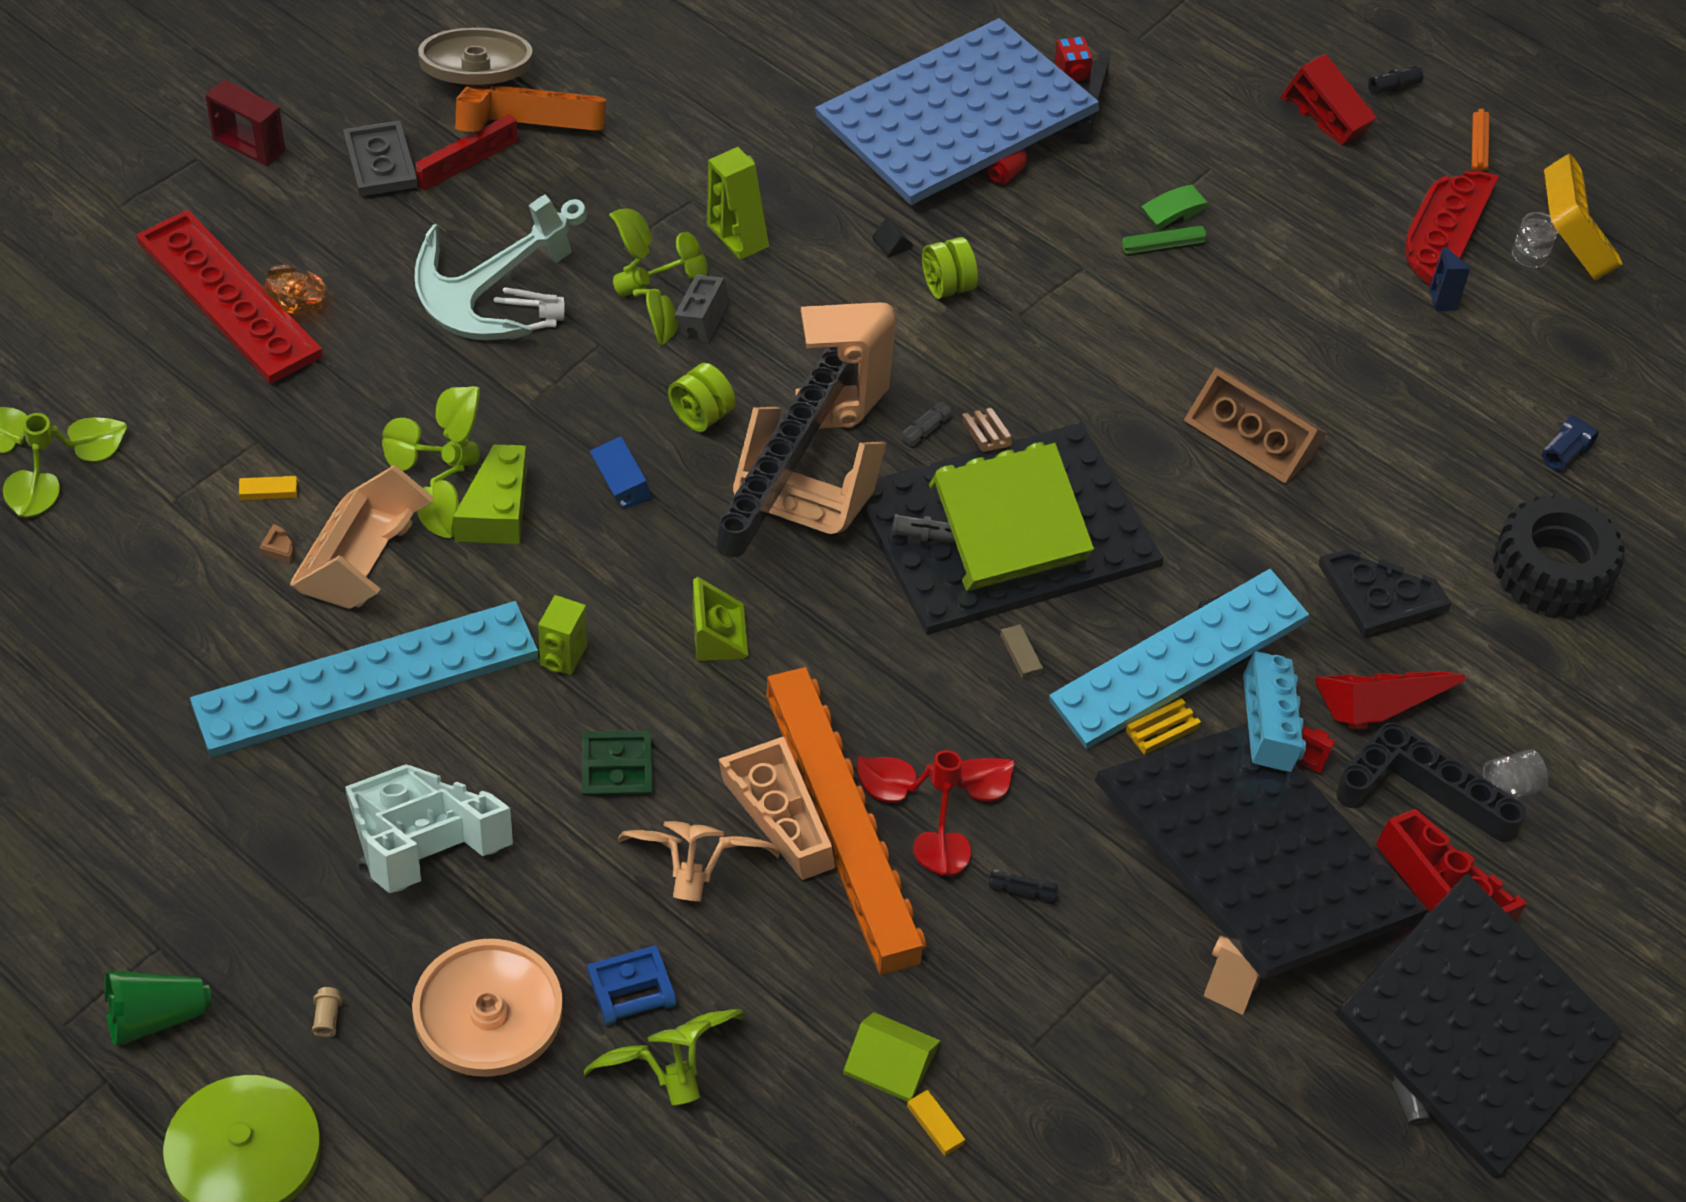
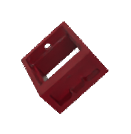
(261, 143)

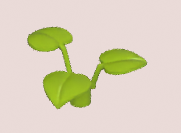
(634, 280)
(456, 413)
(35, 493)
(679, 1077)

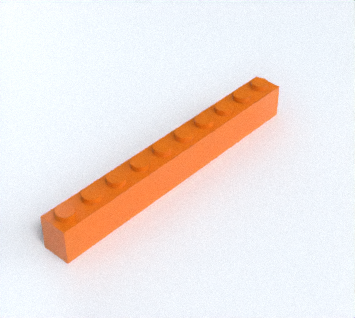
(852, 832)

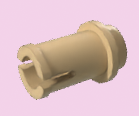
(327, 1004)

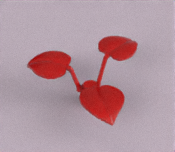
(983, 778)

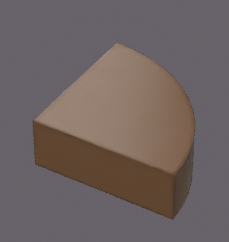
(277, 545)

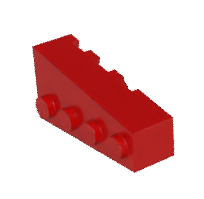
(1433, 865)

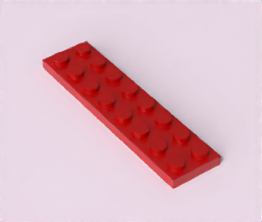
(229, 296)

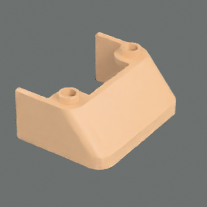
(862, 336)
(808, 499)
(355, 537)

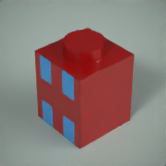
(1074, 58)

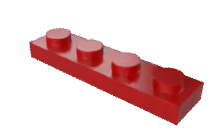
(466, 152)

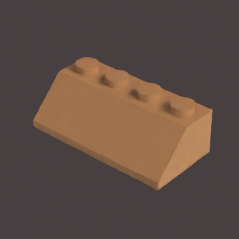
(1254, 426)

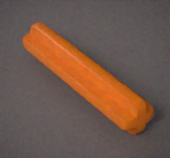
(1480, 140)

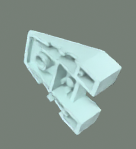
(414, 815)

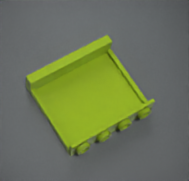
(1012, 515)

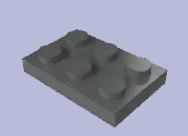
(380, 158)

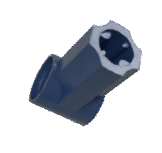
(1571, 440)

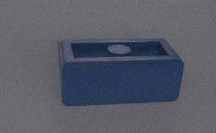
(1448, 281)

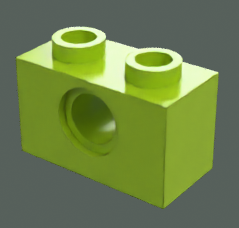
(562, 635)

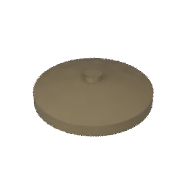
(475, 56)

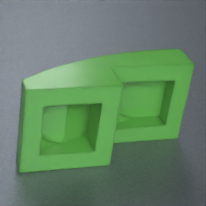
(1177, 203)

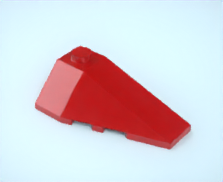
(1377, 698)

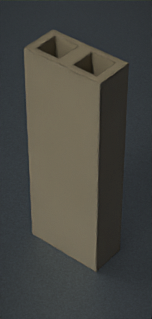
(1021, 651)

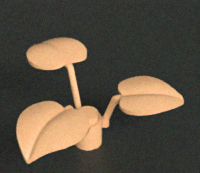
(690, 877)

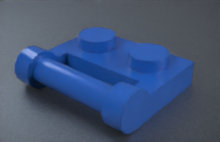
(627, 975)

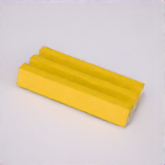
(1159, 722)

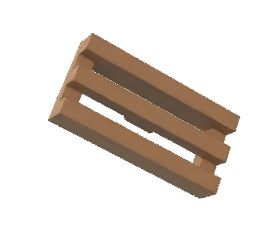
(992, 428)

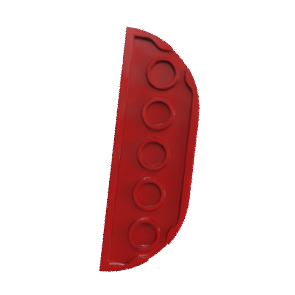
(1447, 219)

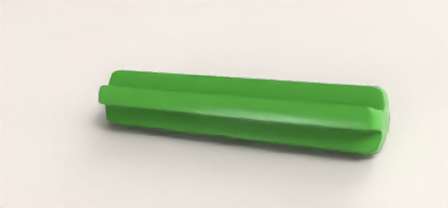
(1163, 239)

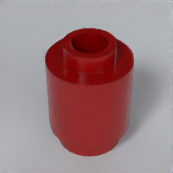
(1007, 168)

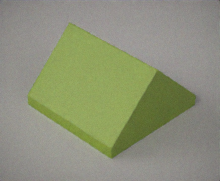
(718, 624)
(890, 1056)

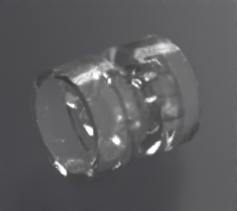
(1534, 240)
(1519, 774)

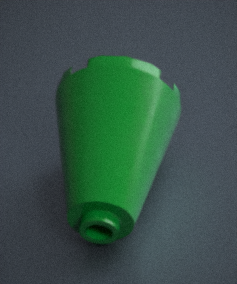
(151, 1003)

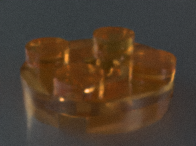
(293, 289)

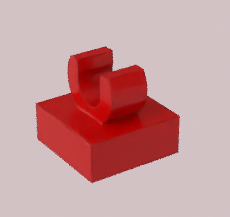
(1317, 749)

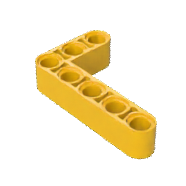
(1572, 220)

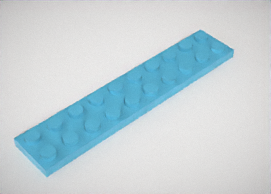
(362, 678)

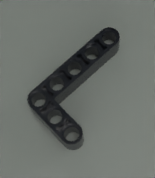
(1434, 773)

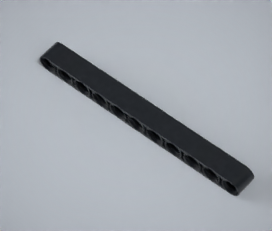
(782, 454)

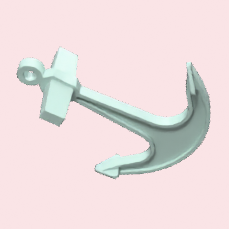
(452, 299)

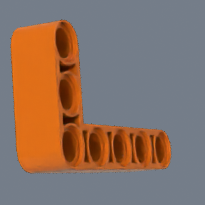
(485, 102)

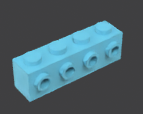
(1273, 711)

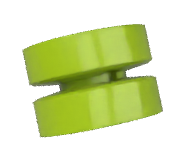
(949, 267)
(702, 397)

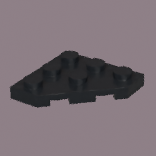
(1380, 592)

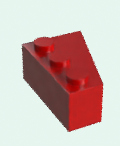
(1330, 100)

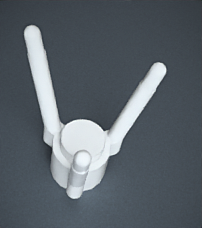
(549, 306)

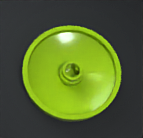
(242, 1142)

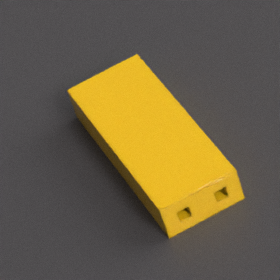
(268, 488)
(936, 1123)

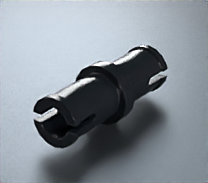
(1395, 80)

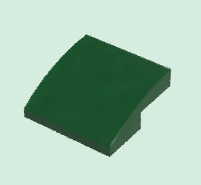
(616, 762)

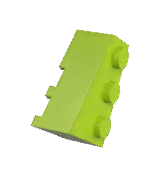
(736, 203)
(495, 499)

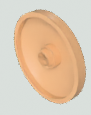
(487, 1007)

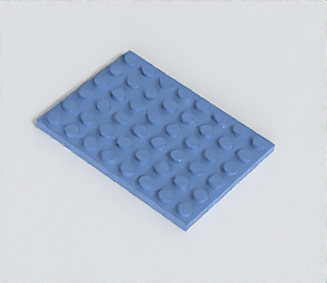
(956, 110)

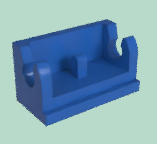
(621, 472)

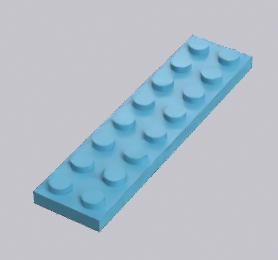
(1178, 658)

